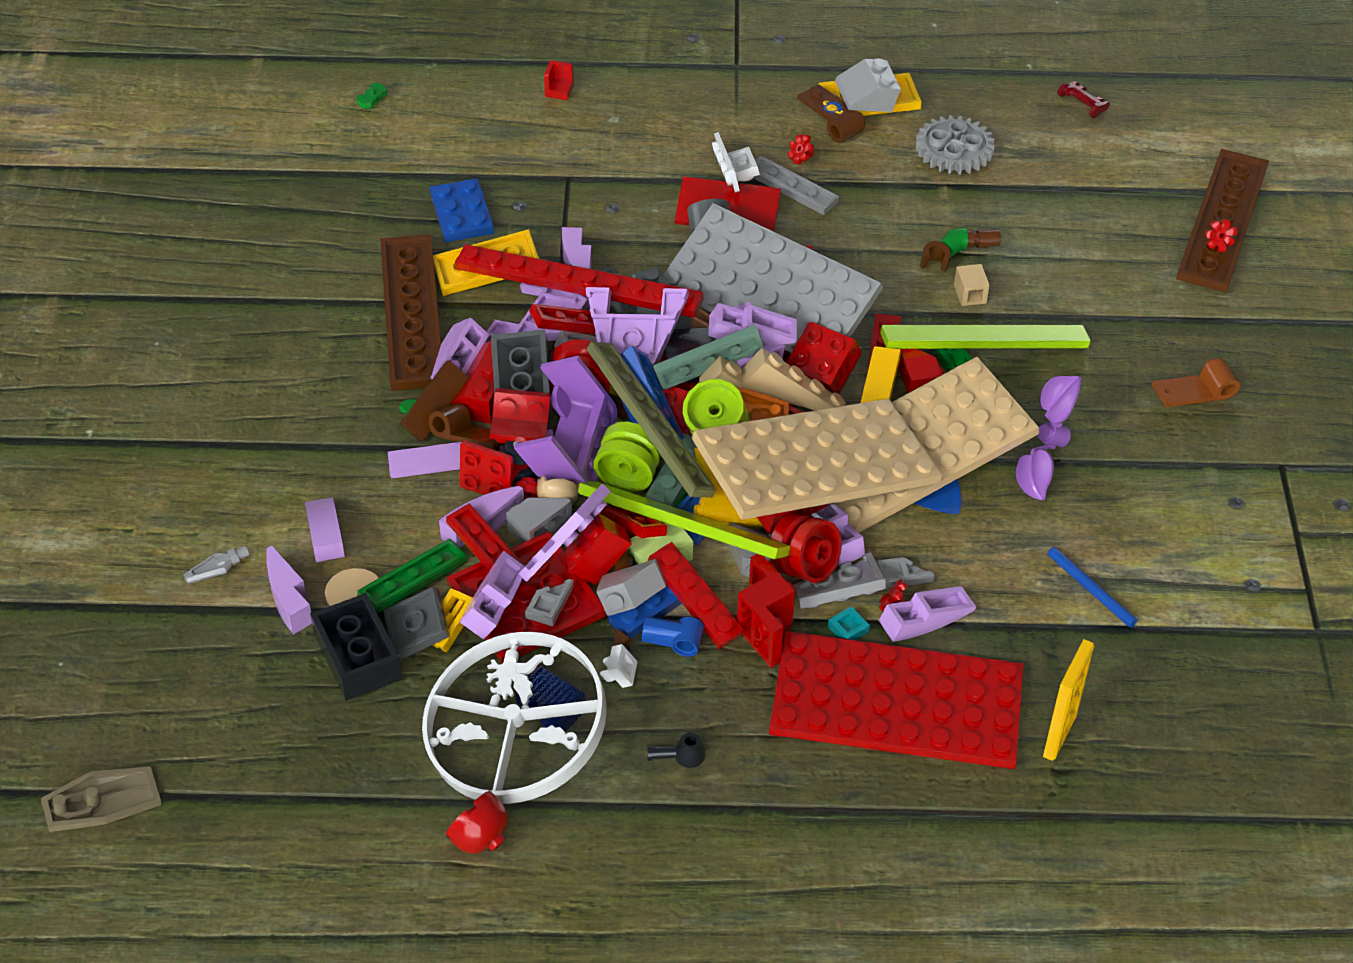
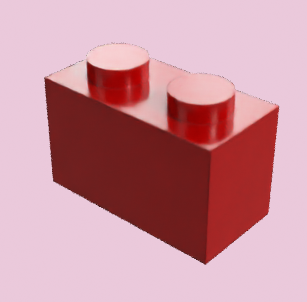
(597, 549)

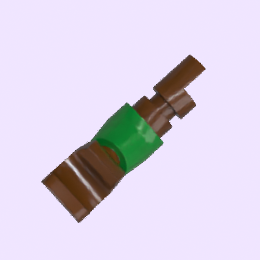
(955, 241)

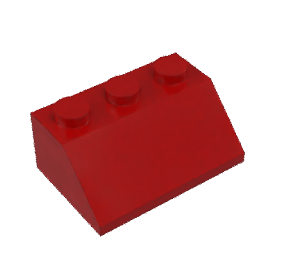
(478, 391)

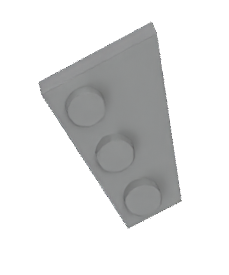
(839, 586)

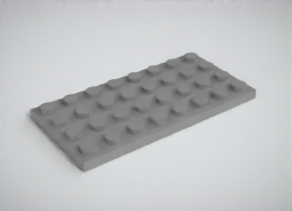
(746, 263)

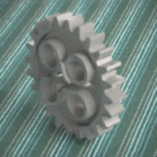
(955, 144)

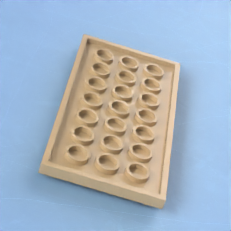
(961, 426)
(815, 458)

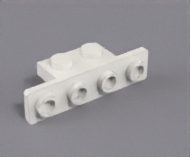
(735, 165)

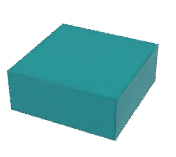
(848, 624)

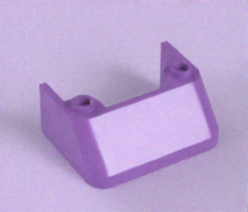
(584, 418)

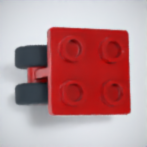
(490, 470)

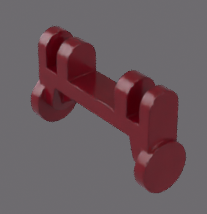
(1097, 104)

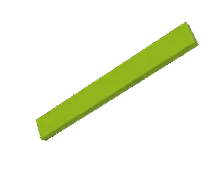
(984, 336)
(689, 521)

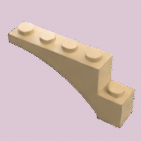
(773, 377)

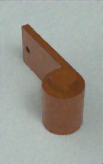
(1212, 384)

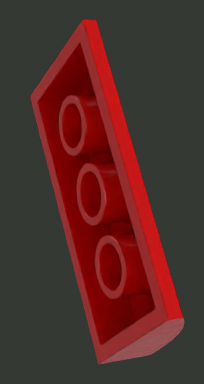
(752, 202)

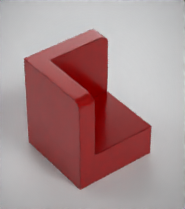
(558, 80)

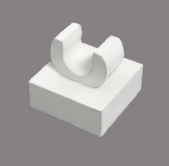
(620, 666)

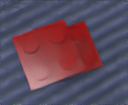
(766, 609)

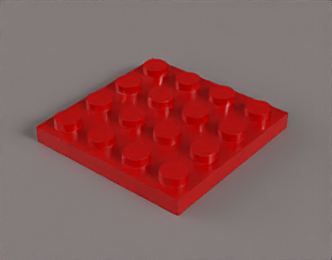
(579, 610)

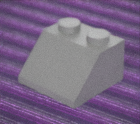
(869, 86)

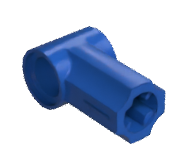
(681, 636)

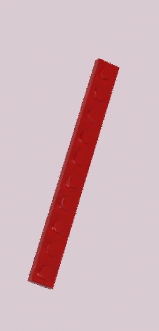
(569, 278)

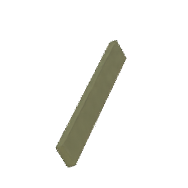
(651, 420)

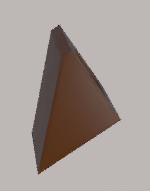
(621, 638)

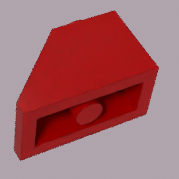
(918, 368)

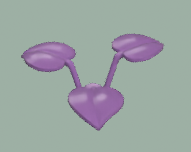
(1036, 470)

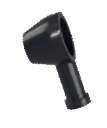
(684, 754)

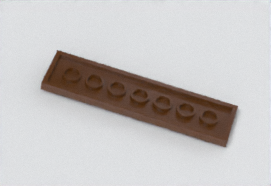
(1229, 197)
(410, 310)

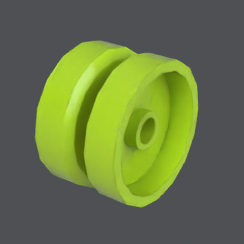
(714, 405)
(626, 457)

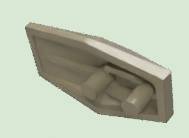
(101, 798)

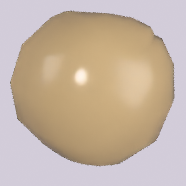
(557, 489)

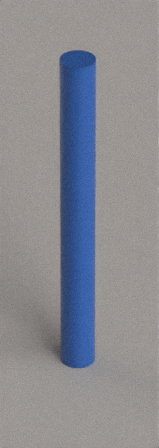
(1092, 587)

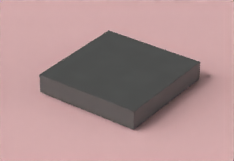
(416, 622)

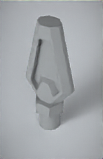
(215, 565)

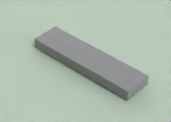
(795, 186)

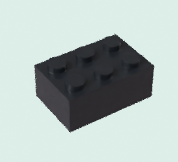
(356, 646)

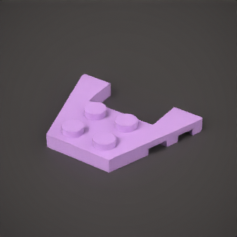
(546, 297)
(641, 331)
(567, 532)

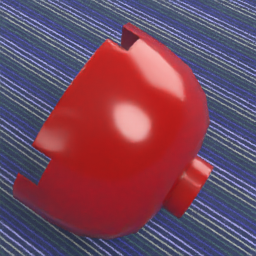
(480, 826)

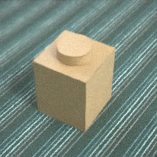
(971, 285)

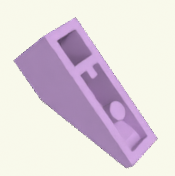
(461, 345)

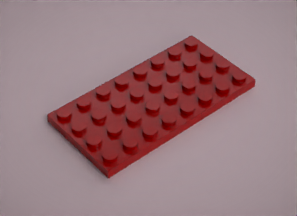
(898, 699)

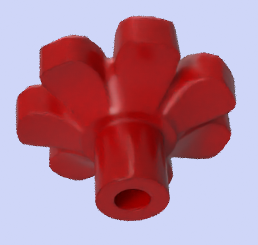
(801, 149)
(1220, 235)
(894, 595)

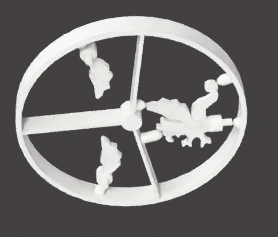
(507, 673)

